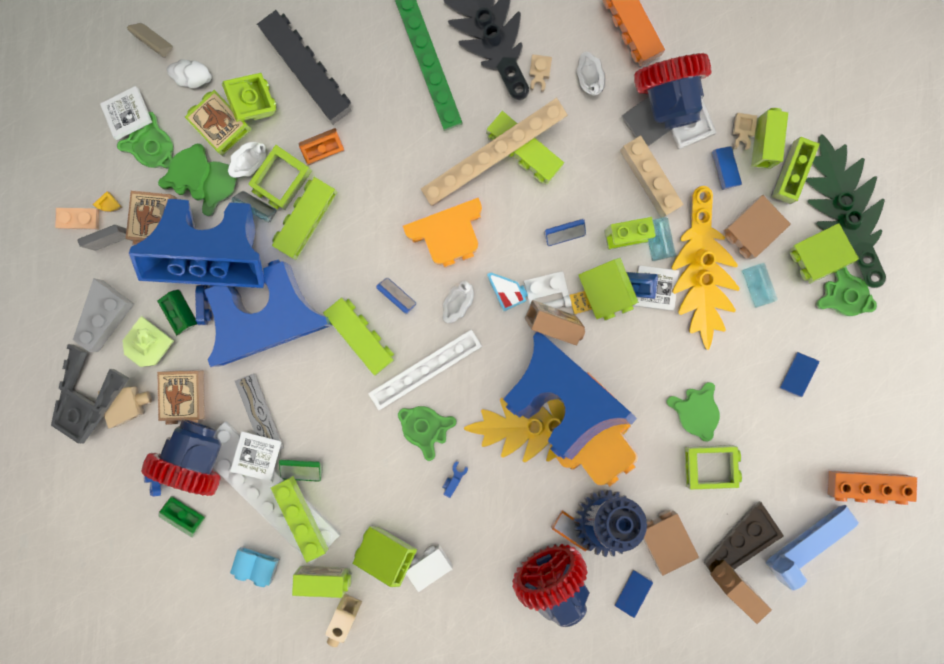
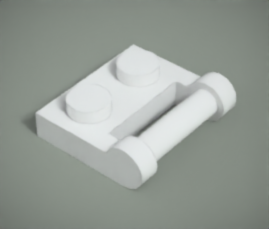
(546, 286)

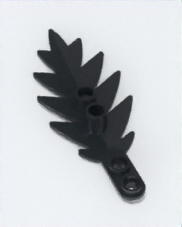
(494, 39)

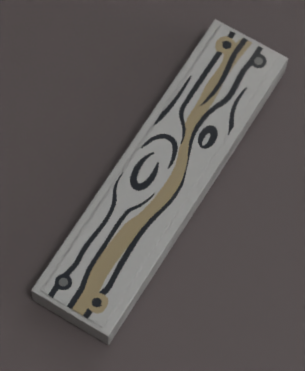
(257, 407)

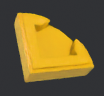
(107, 203)

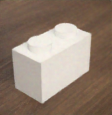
(428, 567)

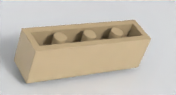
(651, 177)

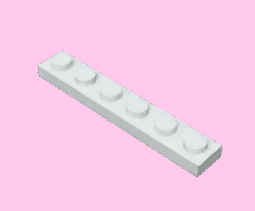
(425, 370)

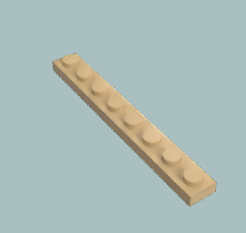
(494, 151)

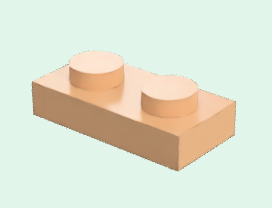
(77, 218)

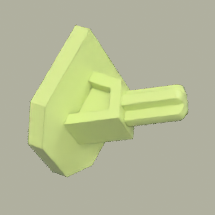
(146, 343)

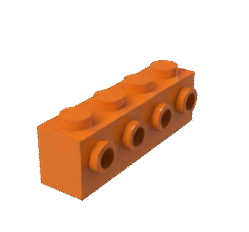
(636, 30)
(872, 486)

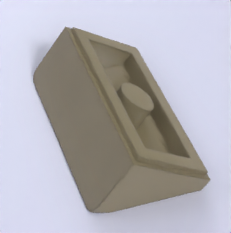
(150, 38)

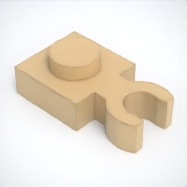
(539, 69)
(744, 127)

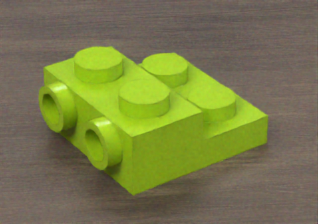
(249, 97)

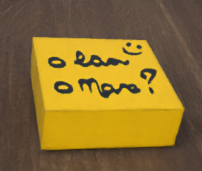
(580, 302)

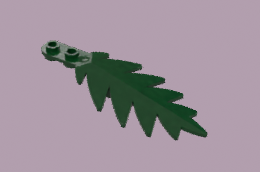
(847, 206)

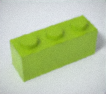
(795, 170)

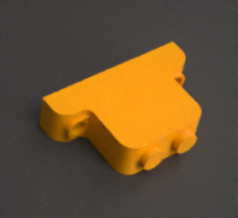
(448, 232)
(605, 456)

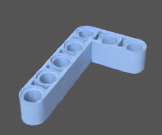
(796, 554)

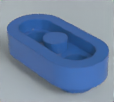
(203, 313)

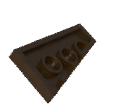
(746, 540)

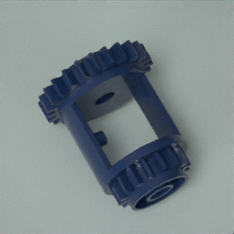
(610, 523)

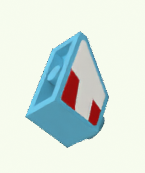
(507, 291)

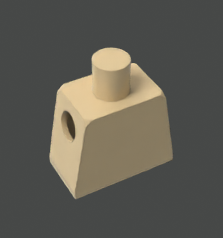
(126, 406)
(342, 620)

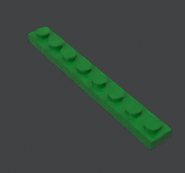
(429, 63)

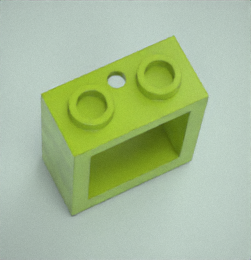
(304, 172)
(691, 467)

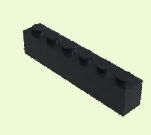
(304, 67)

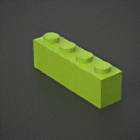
(531, 155)
(304, 218)
(359, 336)
(299, 519)

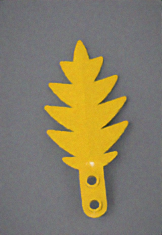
(703, 271)
(519, 430)

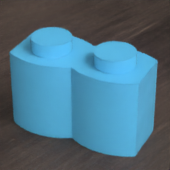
(254, 566)

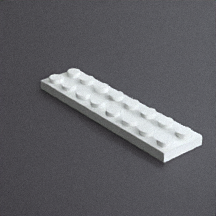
(258, 491)

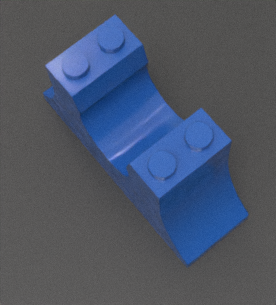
(204, 257)
(280, 321)
(587, 404)

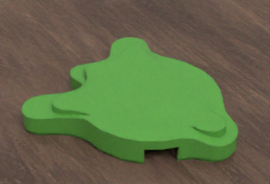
(149, 145)
(187, 171)
(217, 187)
(847, 295)
(698, 412)
(425, 427)

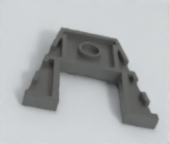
(74, 413)

